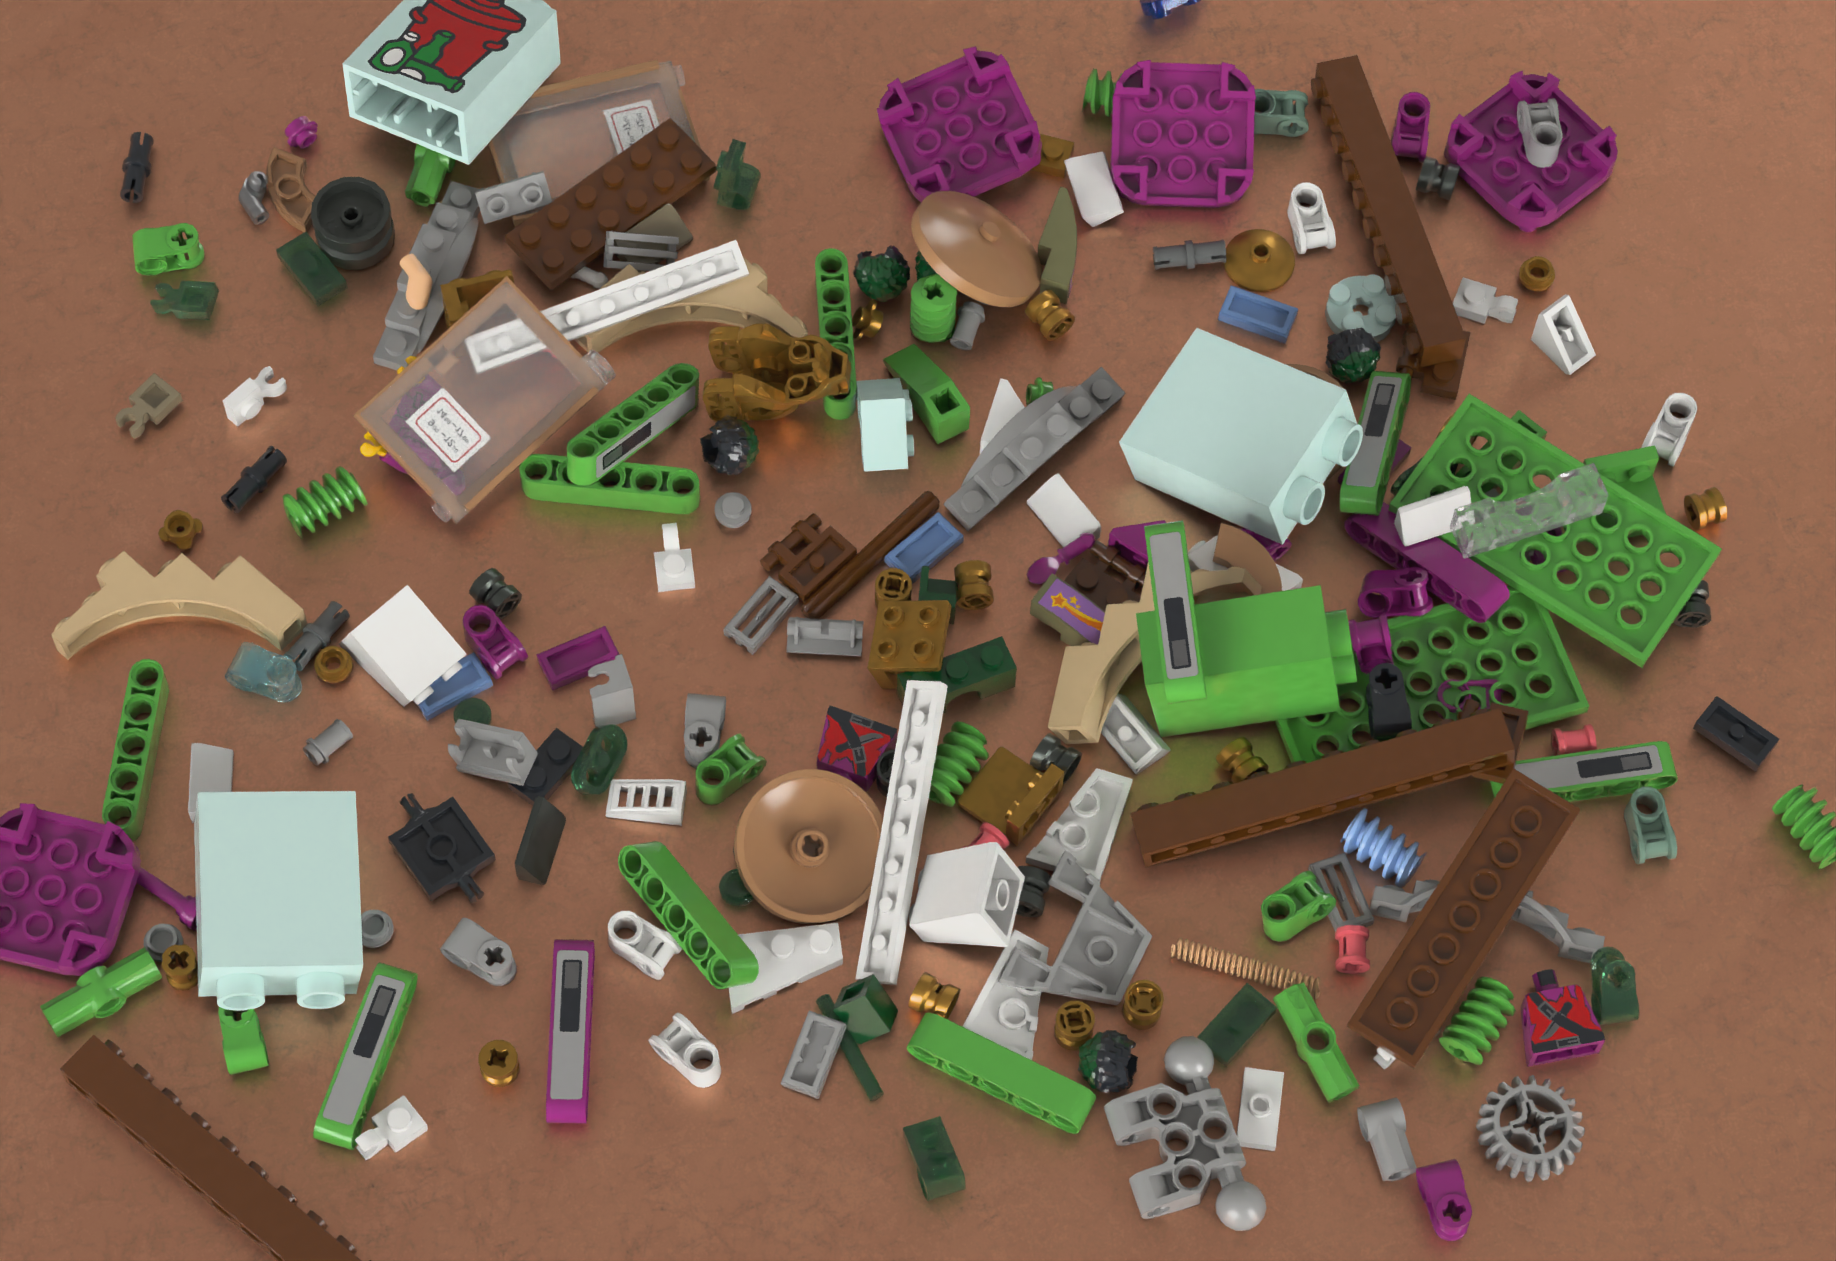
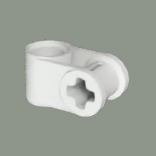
(1311, 224)
(1670, 432)
(647, 949)
(683, 1046)

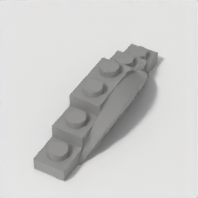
(443, 251)
(1029, 442)
(1547, 920)

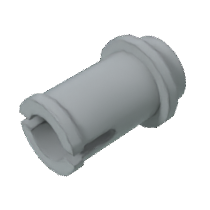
(970, 317)
(327, 742)

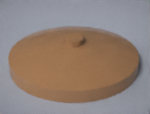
(976, 249)
(808, 846)

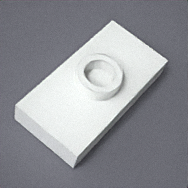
(1259, 1108)

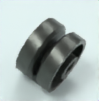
(353, 223)

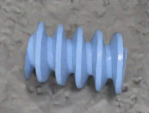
(1382, 849)

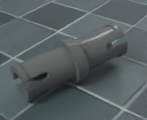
(1189, 254)
(317, 635)

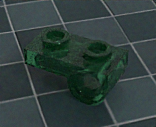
(735, 179)
(934, 1158)

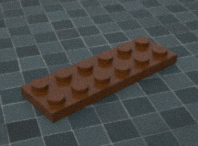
(613, 199)

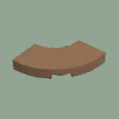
(288, 189)
(1241, 550)

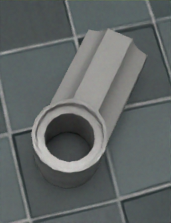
(1385, 1128)

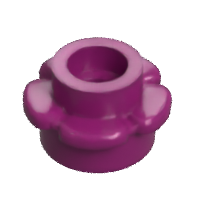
(301, 132)

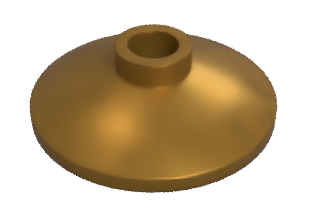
(1258, 272)

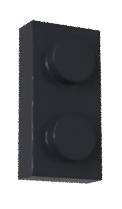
(1736, 733)
(550, 767)

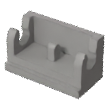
(612, 701)
(492, 752)

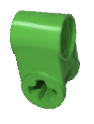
(164, 249)
(732, 765)
(1301, 902)
(242, 1041)

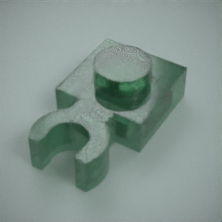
(190, 301)

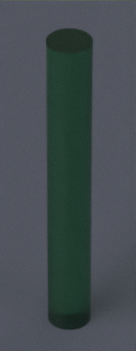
(852, 1052)

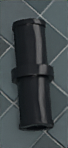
(136, 167)
(254, 479)

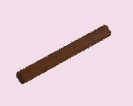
(870, 555)

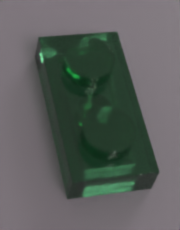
(311, 268)
(1237, 1024)

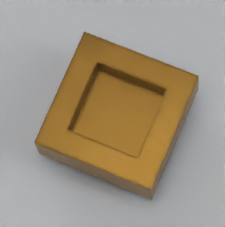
(1053, 154)

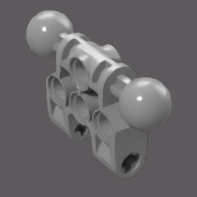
(1158, 1188)

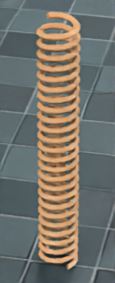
(1243, 967)

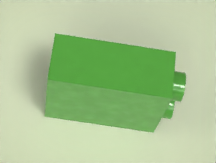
(1259, 659)

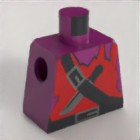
(853, 746)
(1558, 1022)

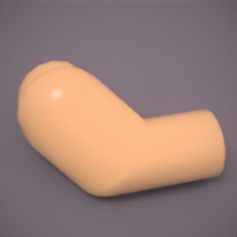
(419, 282)

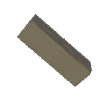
(662, 222)

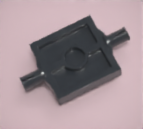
(441, 848)

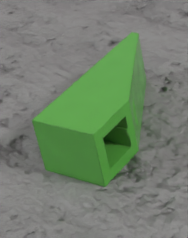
(931, 393)

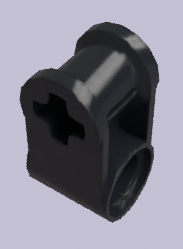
(1387, 707)

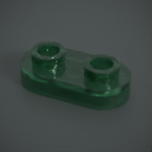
(599, 762)

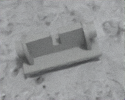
(513, 197)
(824, 636)

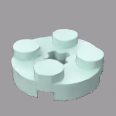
(1366, 291)

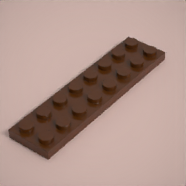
(1463, 918)

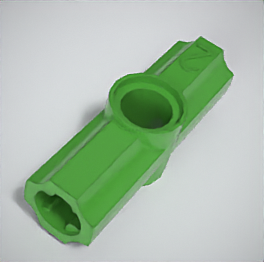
(427, 175)
(101, 992)
(1327, 1064)

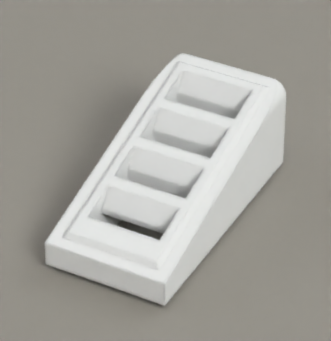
(661, 787)

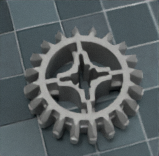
(1557, 1118)

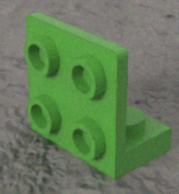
(1634, 473)

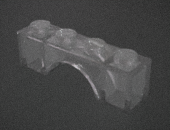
(1561, 502)

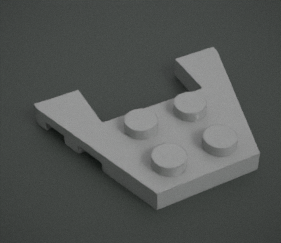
(1098, 950)

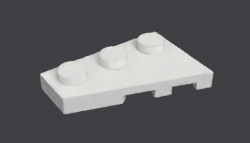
(1008, 1012)

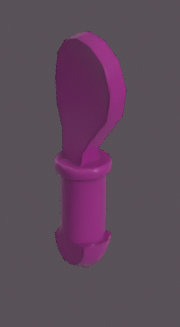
(1045, 566)

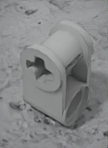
(1540, 131)
(703, 726)
(476, 949)

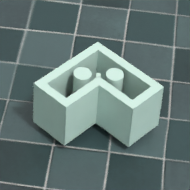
(882, 420)

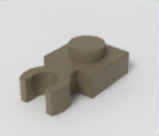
(150, 401)

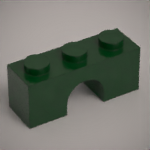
(981, 668)

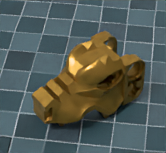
(771, 372)

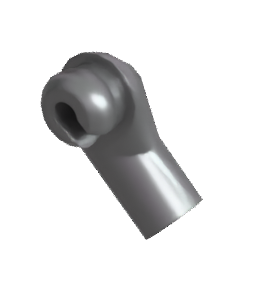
(252, 195)

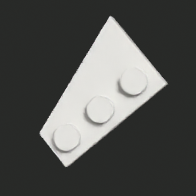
(1086, 825)
(787, 958)

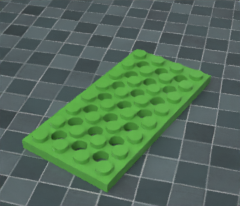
(1560, 552)
(1536, 633)

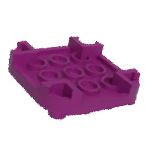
(960, 126)
(1182, 134)
(1495, 159)
(62, 889)

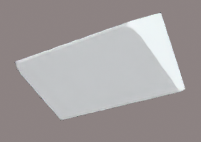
(1094, 187)
(1063, 511)
(1429, 516)
(1132, 735)
(209, 772)

